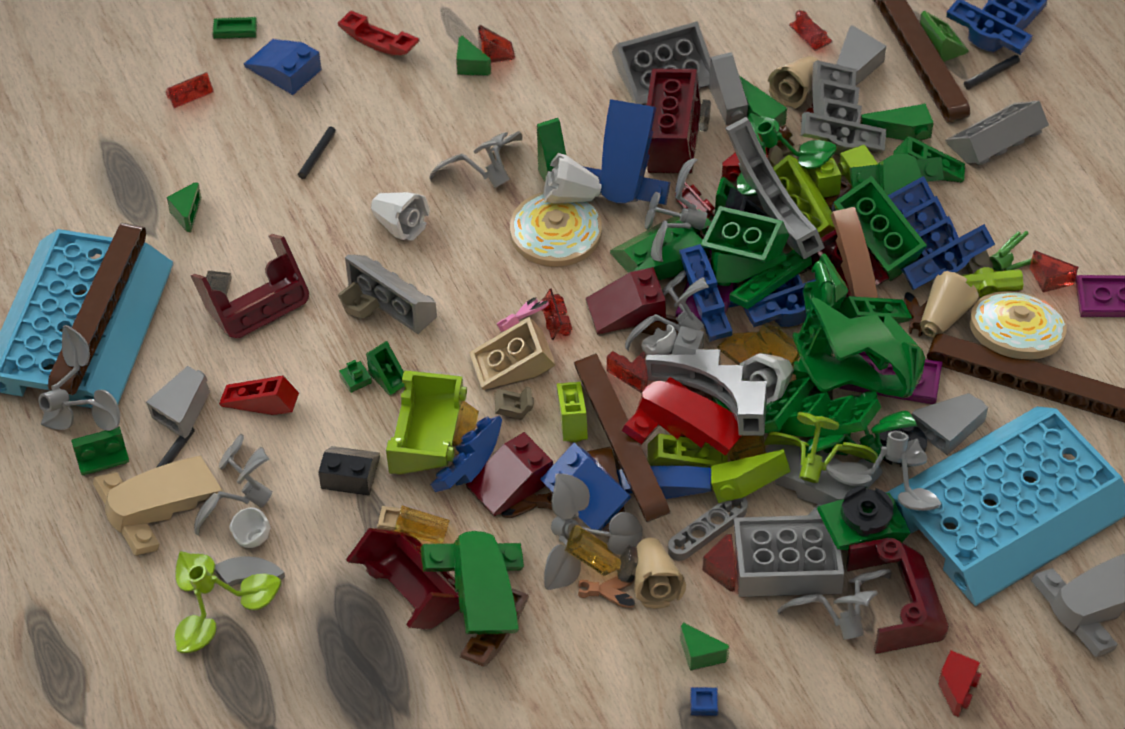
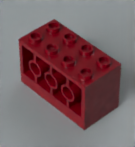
(675, 120)

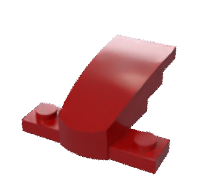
(680, 414)

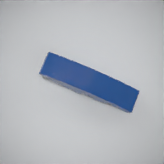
(708, 300)
(676, 480)

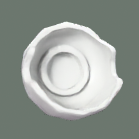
(661, 342)
(250, 527)

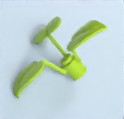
(812, 464)
(196, 573)

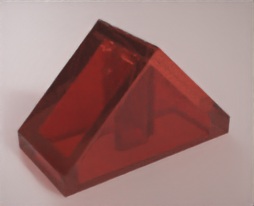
(494, 45)
(1052, 272)
(720, 563)

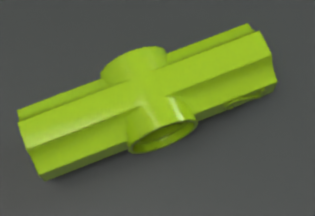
(988, 281)

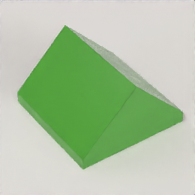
(942, 37)

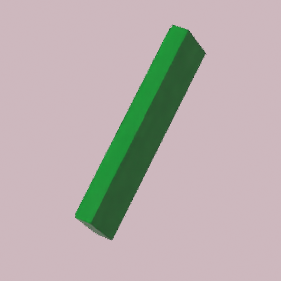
(769, 280)

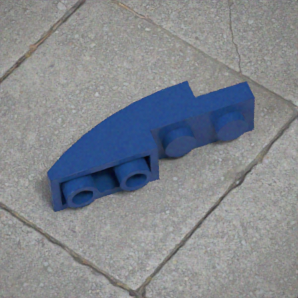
(472, 456)

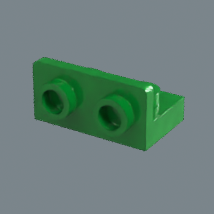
(100, 451)

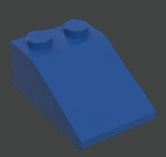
(286, 64)
(605, 492)

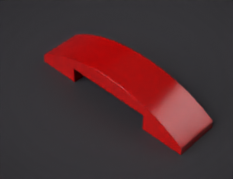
(375, 37)

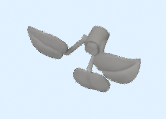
(496, 170)
(690, 217)
(685, 319)
(56, 402)
(897, 450)
(253, 489)
(567, 499)
(850, 620)

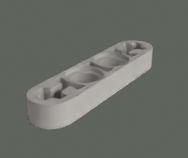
(710, 529)

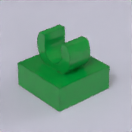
(355, 376)

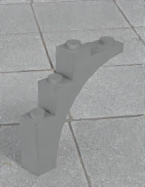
(771, 193)
(725, 382)

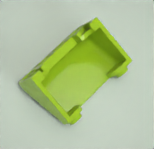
(425, 422)

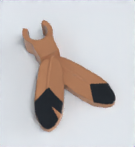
(609, 589)

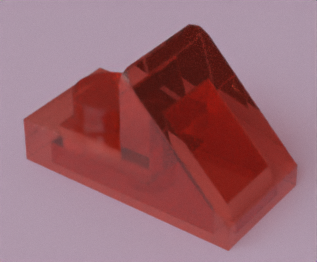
(631, 373)

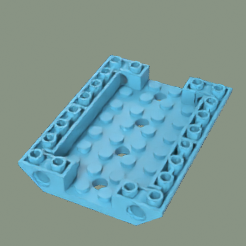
(48, 302)
(1030, 519)

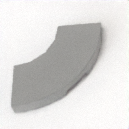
(236, 569)

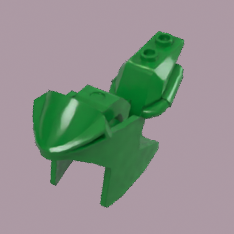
(850, 338)

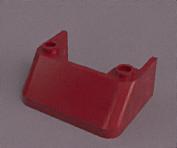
(262, 305)
(399, 559)
(922, 618)

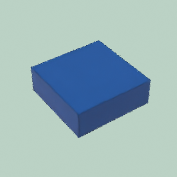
(704, 701)

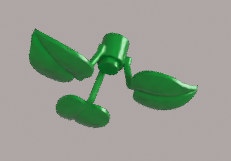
(811, 154)
(890, 422)

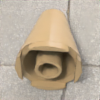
(792, 82)
(947, 303)
(657, 576)

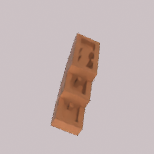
(854, 253)

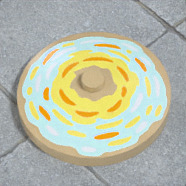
(555, 232)
(1018, 325)

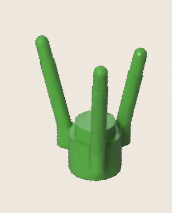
(1003, 257)

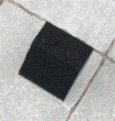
(348, 470)

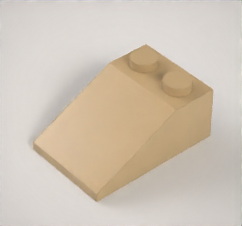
(512, 356)

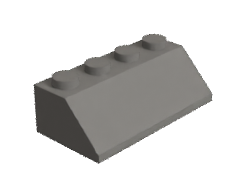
(998, 132)
(393, 294)

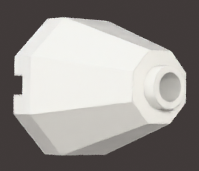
(570, 182)
(401, 213)
(769, 368)

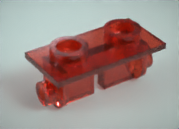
(809, 31)
(189, 90)
(555, 314)

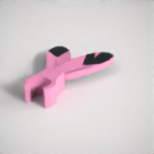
(527, 309)

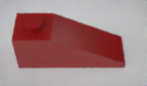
(262, 396)

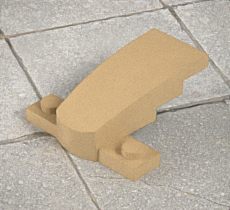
(154, 498)

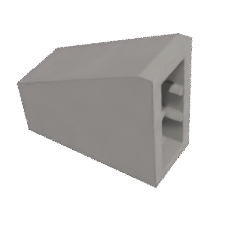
(861, 53)
(727, 88)
(180, 401)
(951, 421)

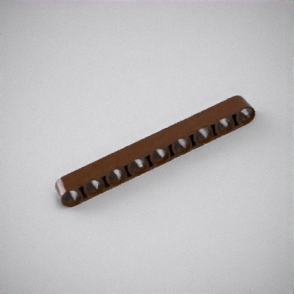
(925, 59)
(102, 299)
(1029, 377)
(627, 450)

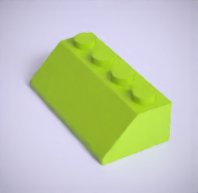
(805, 194)

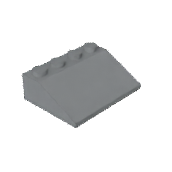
(669, 49)
(786, 557)

